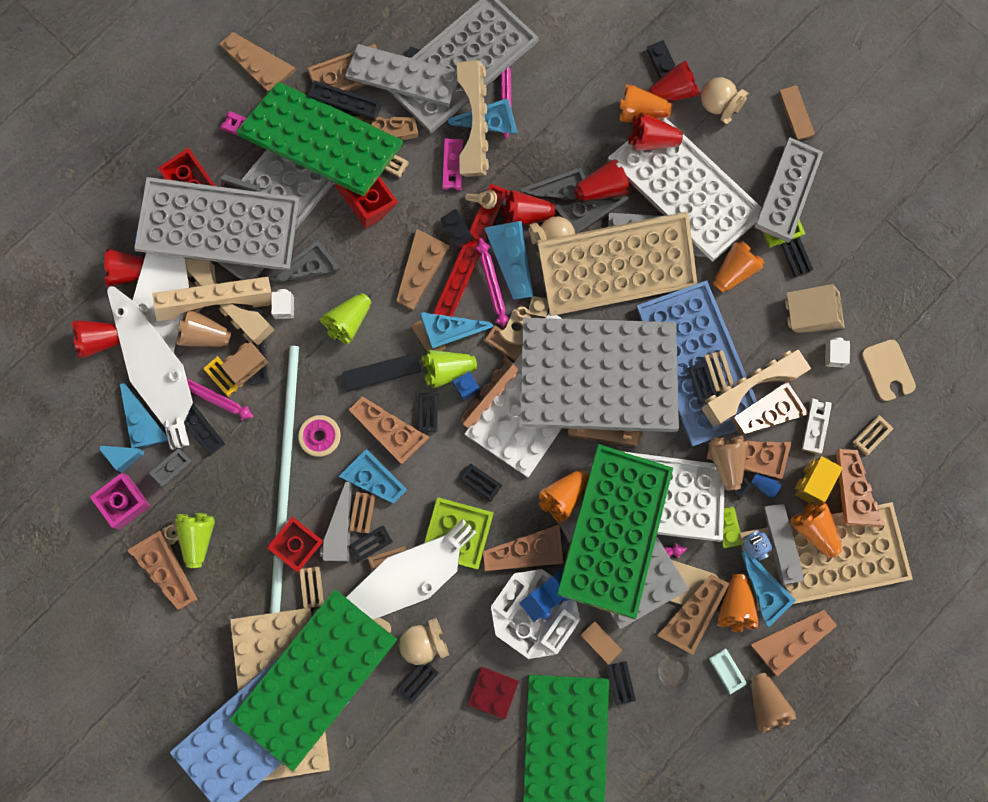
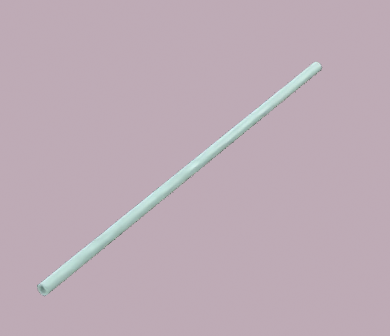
(285, 472)

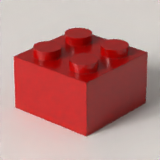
(294, 544)

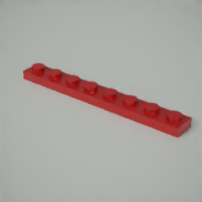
(468, 257)

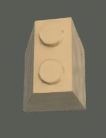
(815, 309)

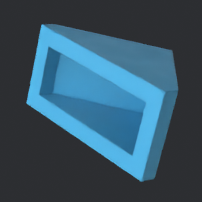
(121, 457)

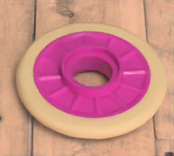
(322, 447)

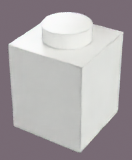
(282, 304)
(837, 353)

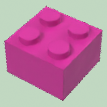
(120, 501)

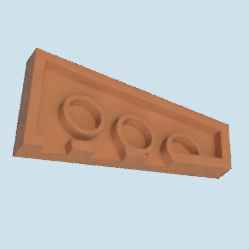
(489, 392)
(389, 430)
(765, 458)
(856, 494)
(530, 551)
(162, 565)
(790, 643)

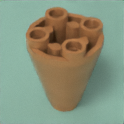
(201, 331)
(729, 459)
(769, 704)

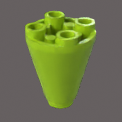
(346, 318)
(446, 366)
(194, 537)

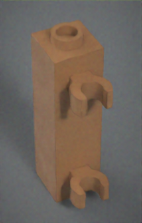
(616, 437)

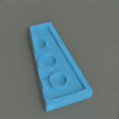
(511, 254)

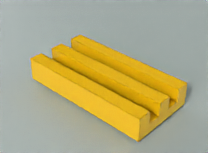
(233, 388)

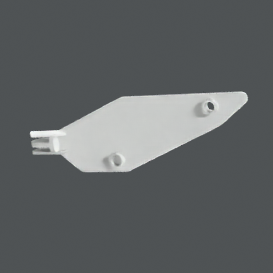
(158, 275)
(152, 368)
(411, 574)

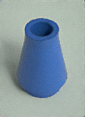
(767, 485)

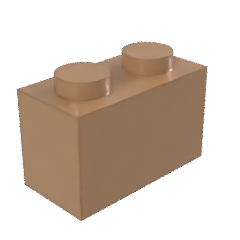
(244, 363)

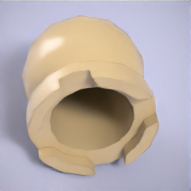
(722, 98)
(551, 228)
(422, 643)

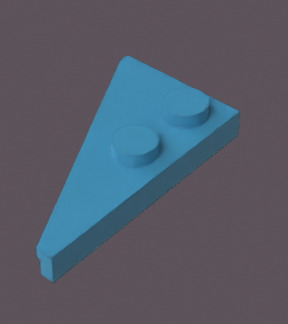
(498, 118)
(445, 329)
(141, 426)
(770, 595)

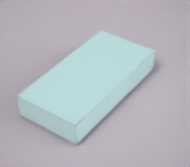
(727, 671)

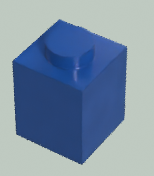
(466, 386)

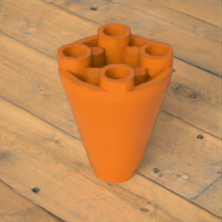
(641, 101)
(737, 267)
(563, 495)
(818, 528)
(738, 605)

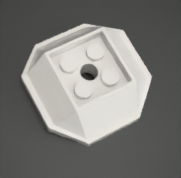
(517, 628)

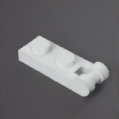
(816, 427)

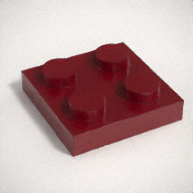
(493, 692)

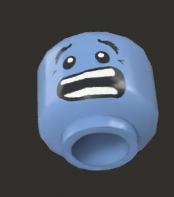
(757, 545)

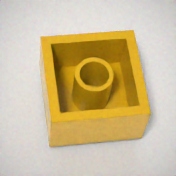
(818, 480)

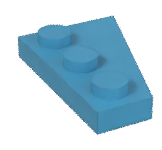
(373, 477)

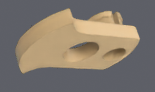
(508, 334)

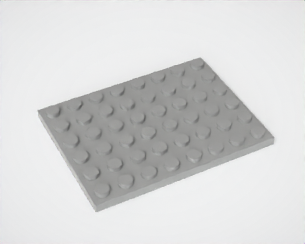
(599, 375)

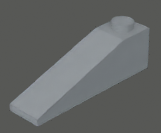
(337, 538)
(783, 545)

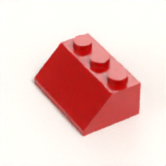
(185, 168)
(373, 205)

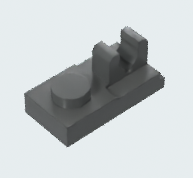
(234, 183)
(170, 468)

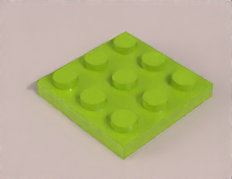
(448, 515)

